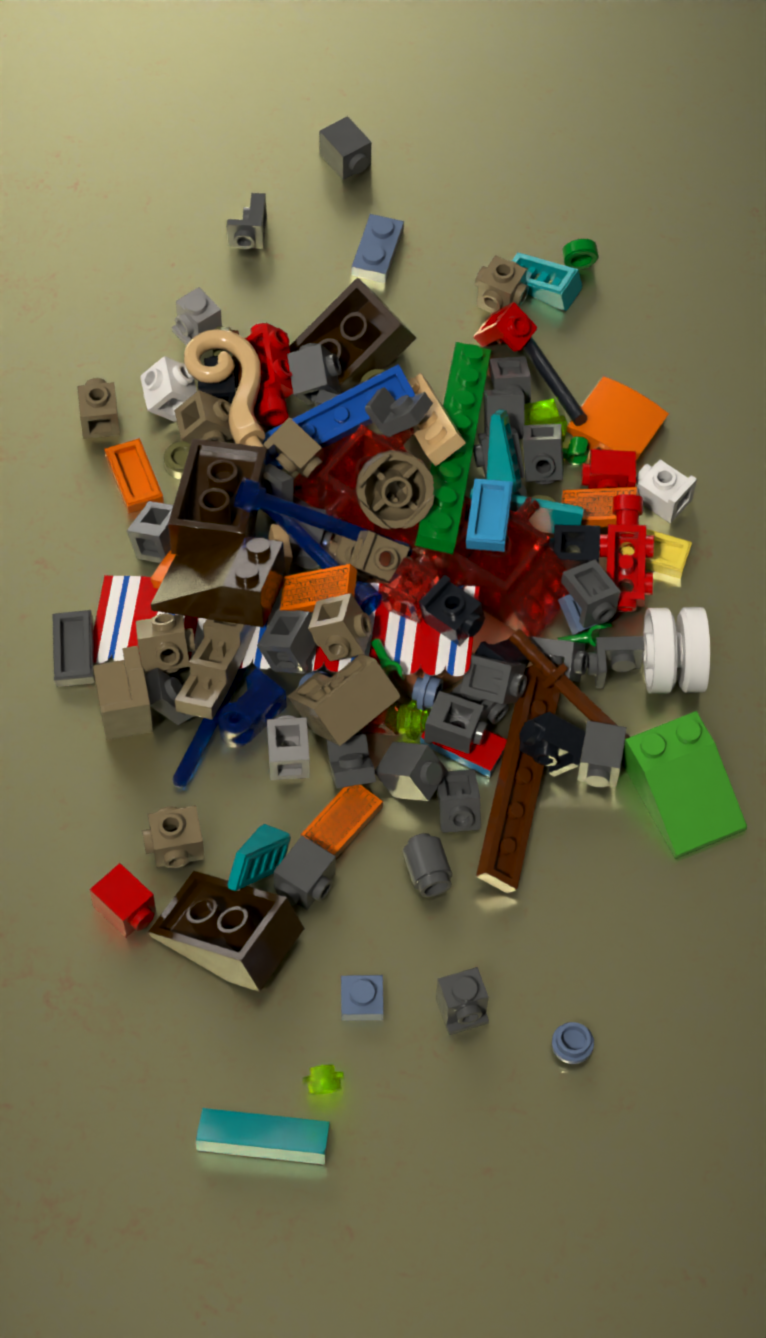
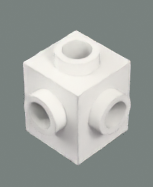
(167, 387)

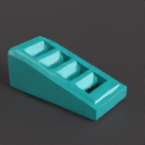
(565, 281)
(501, 454)
(258, 856)

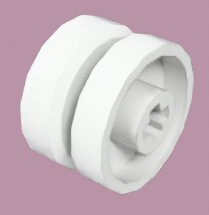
(676, 650)

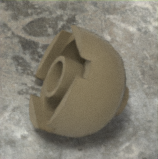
(395, 489)

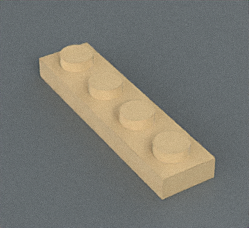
(436, 430)

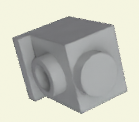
(195, 315)
(288, 748)

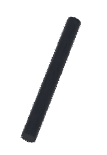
(554, 382)

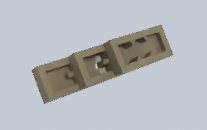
(213, 667)

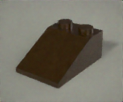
(359, 332)
(207, 494)
(225, 582)
(229, 931)

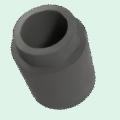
(427, 865)

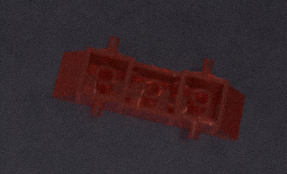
(515, 585)

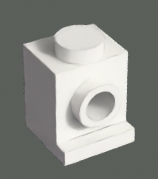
(665, 490)

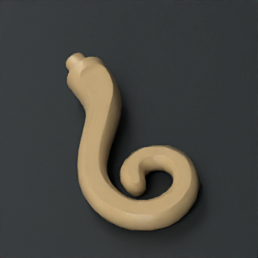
(241, 420)

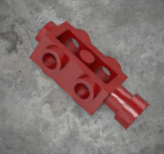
(276, 385)
(626, 567)

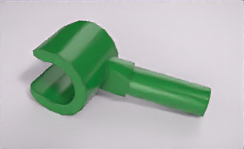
(576, 451)
(586, 637)
(385, 661)

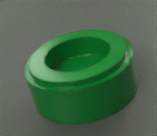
(580, 253)

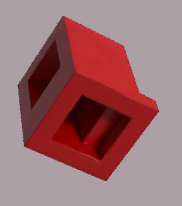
(609, 469)

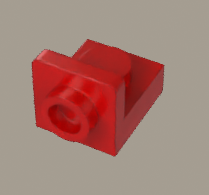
(506, 325)

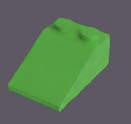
(683, 784)

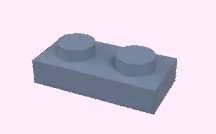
(377, 248)

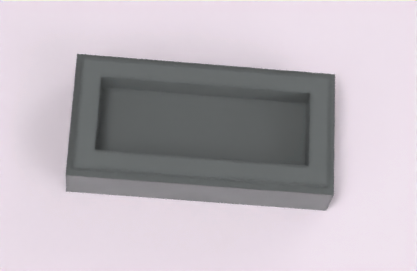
(73, 648)

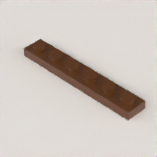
(515, 792)

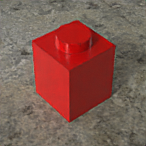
(123, 901)

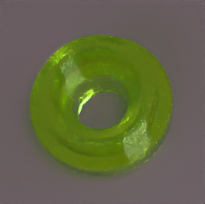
(411, 720)
(323, 1080)

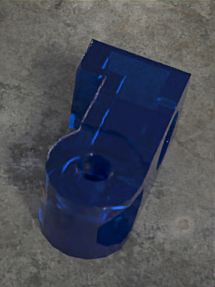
(248, 716)

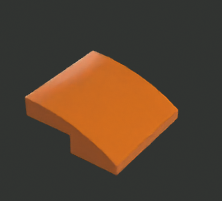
(618, 418)

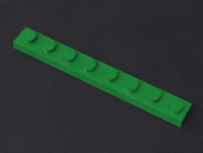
(463, 405)

